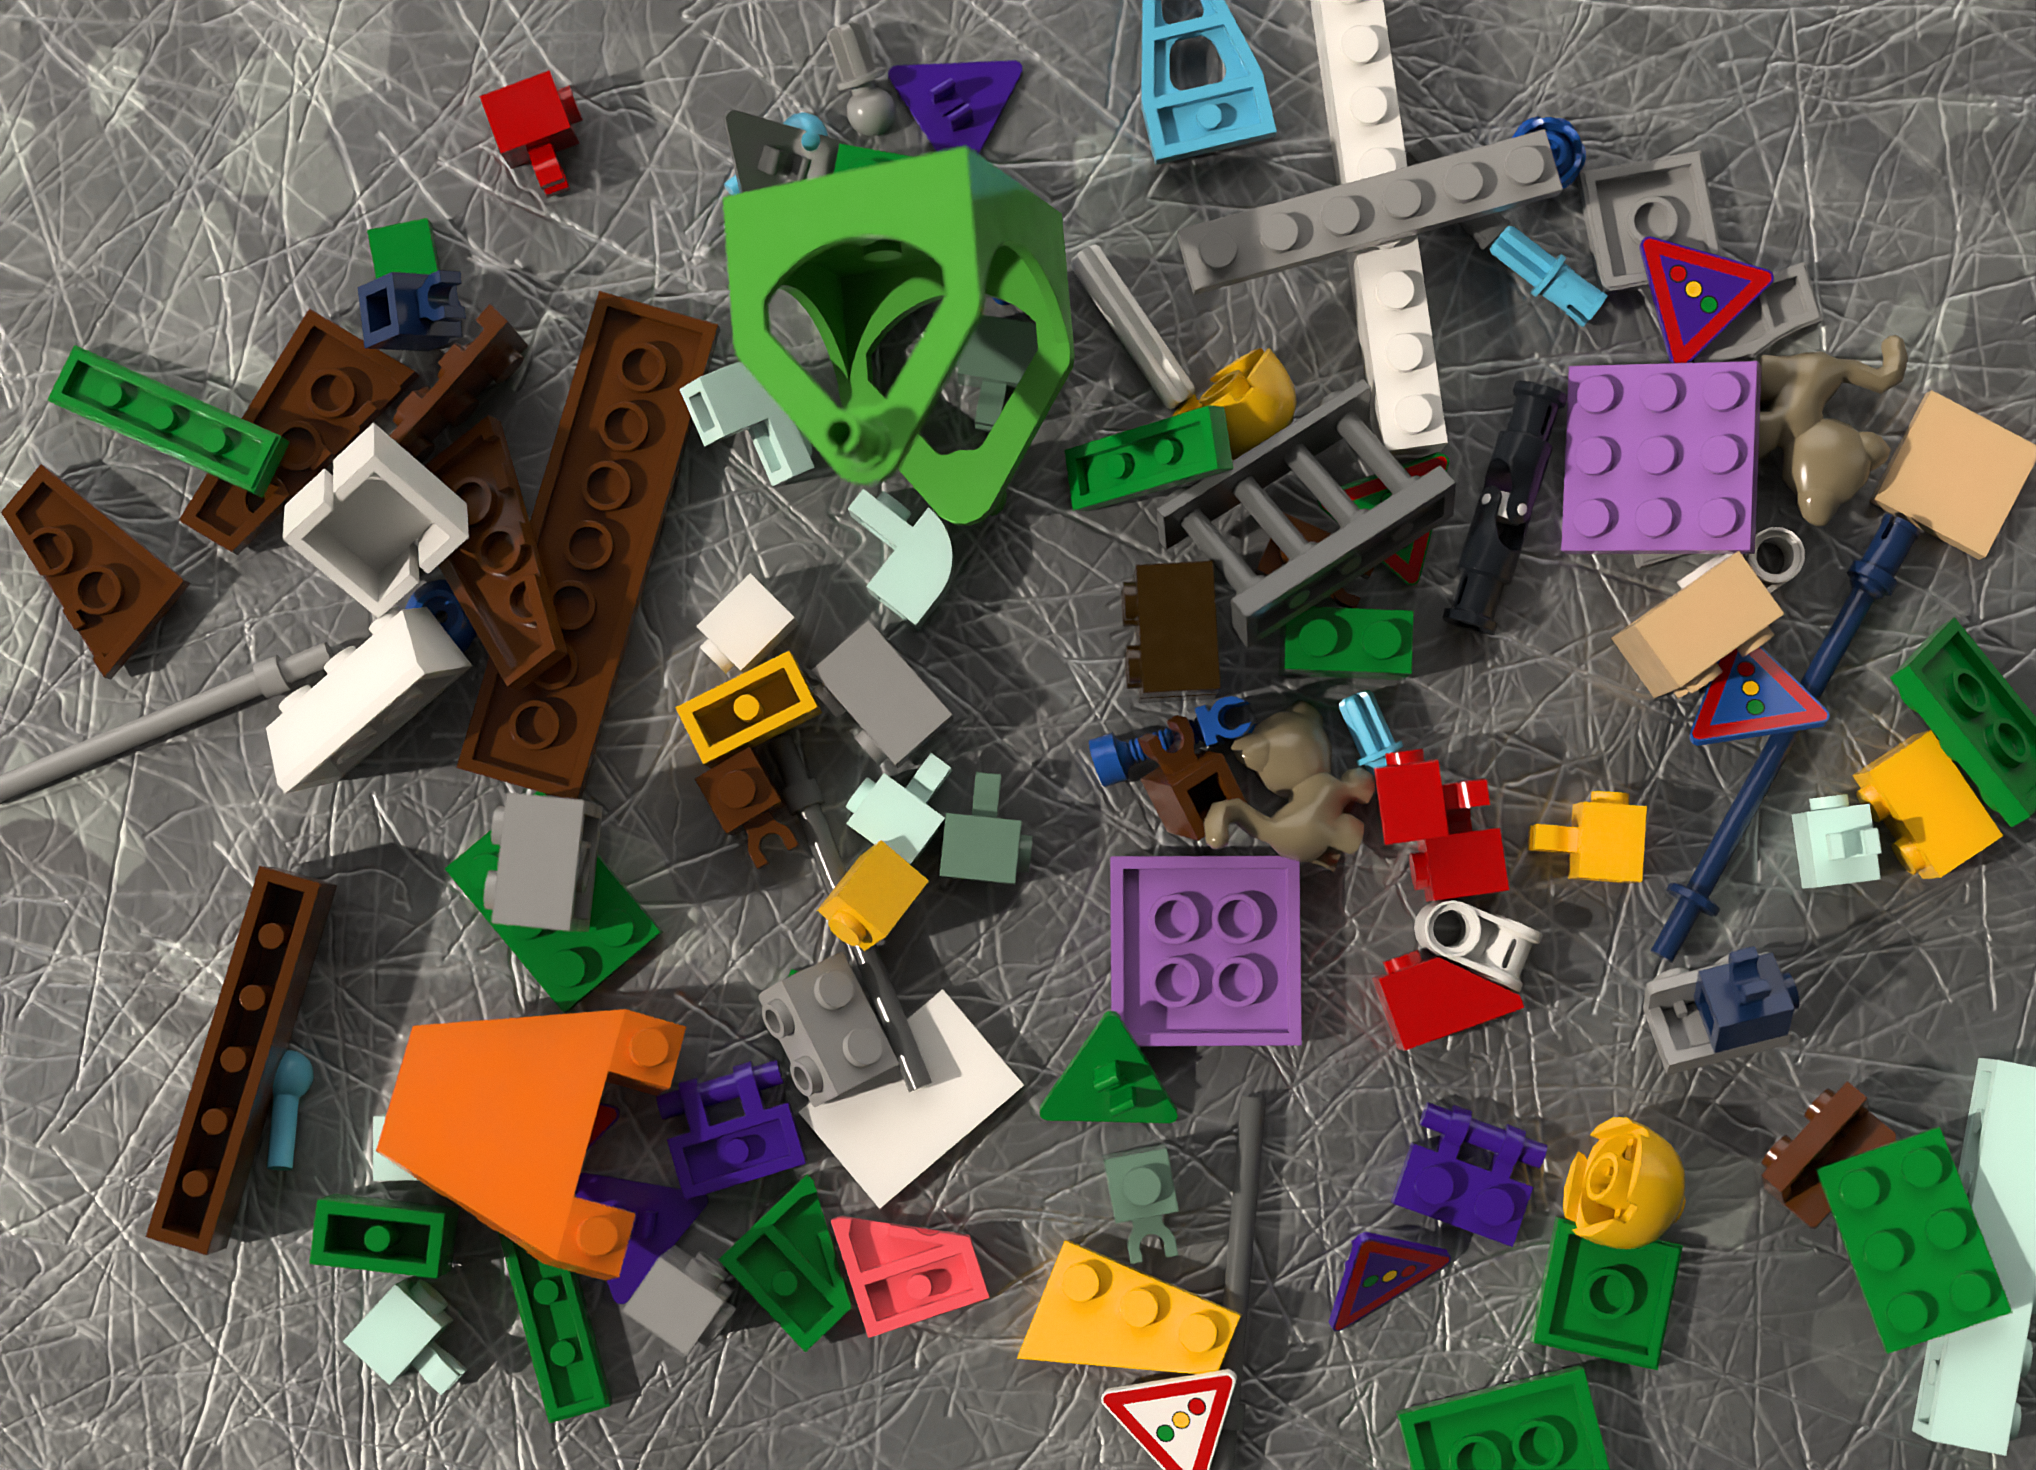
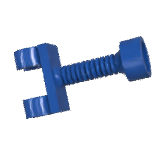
(1115, 757)

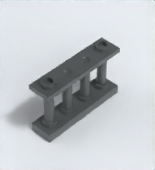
(1313, 567)

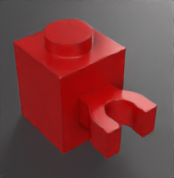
(534, 123)
(1415, 799)
(1460, 864)

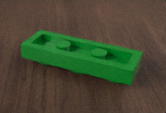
(1149, 458)

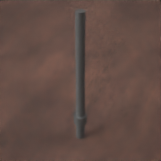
(804, 800)
(1240, 1263)

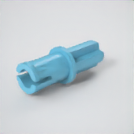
(1548, 275)
(1368, 730)

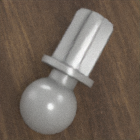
(870, 107)

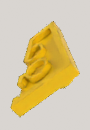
(1125, 1319)

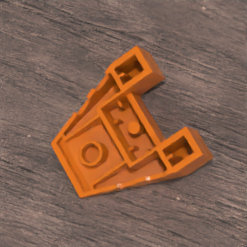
(506, 1117)

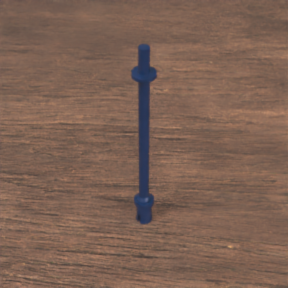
(1869, 582)

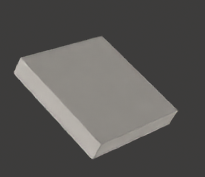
(1640, 200)

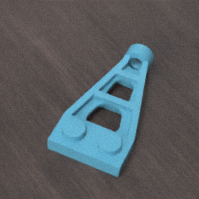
(1208, 115)

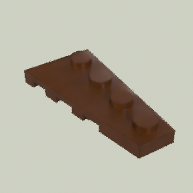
(463, 376)
(320, 401)
(499, 565)

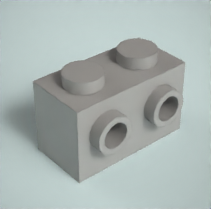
(881, 696)
(684, 1299)

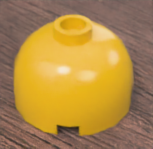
(1255, 397)
(1626, 1187)

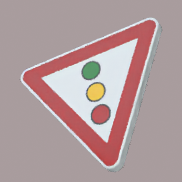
(1175, 1417)

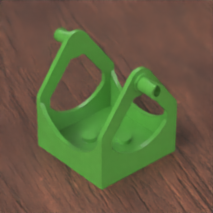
(863, 257)

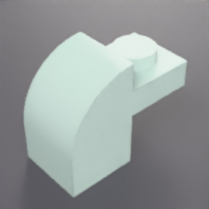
(735, 401)
(922, 561)

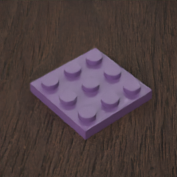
(1662, 458)
(1206, 949)

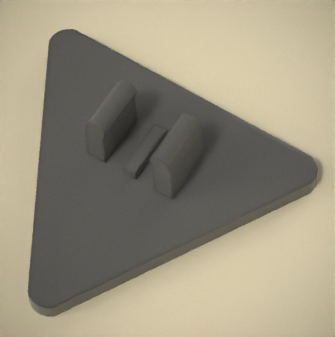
(772, 152)

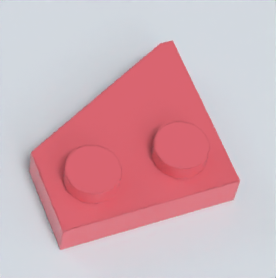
(907, 1271)

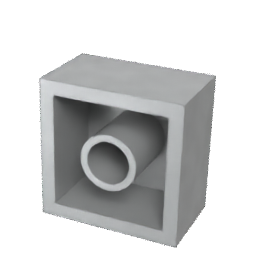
(544, 862)

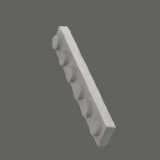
(1369, 212)

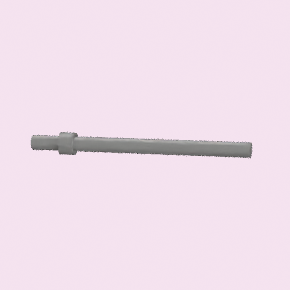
(268, 678)

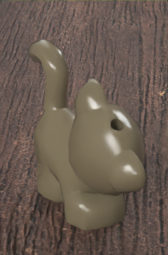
(1822, 457)
(1294, 763)

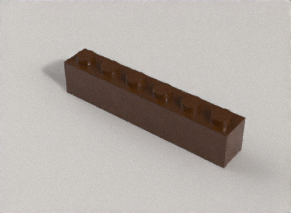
(241, 1060)

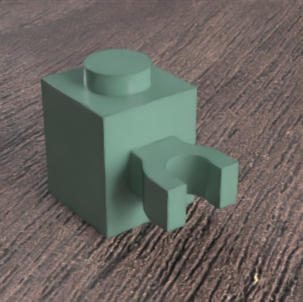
(995, 363)
(980, 843)
(1141, 1193)

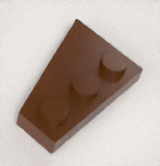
(98, 570)

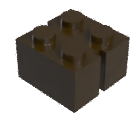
(1173, 632)

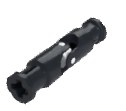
(1507, 498)

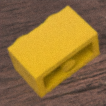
(749, 709)
(1925, 807)

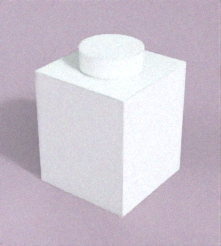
(745, 626)

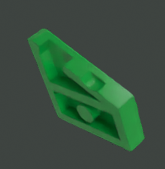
(792, 1266)

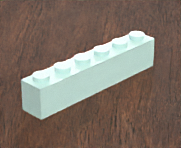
(1976, 1371)

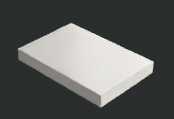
(896, 1134)

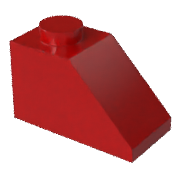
(1436, 999)

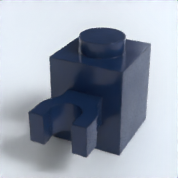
(411, 311)
(1745, 1000)

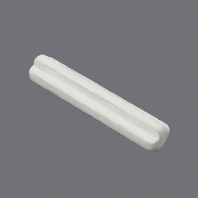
(1132, 326)

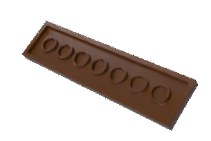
(595, 539)

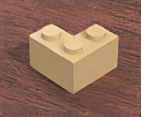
(1686, 634)

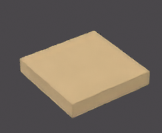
(1955, 475)

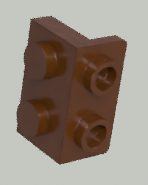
(1837, 1129)

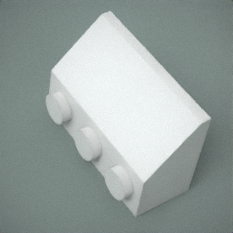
(363, 698)

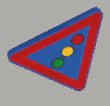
(1754, 700)

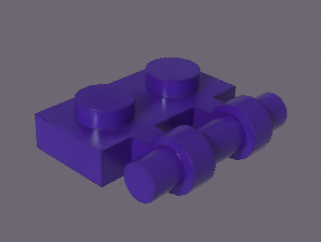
(738, 1148)
(1464, 1193)

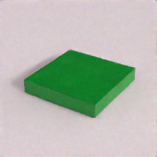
(1606, 1297)

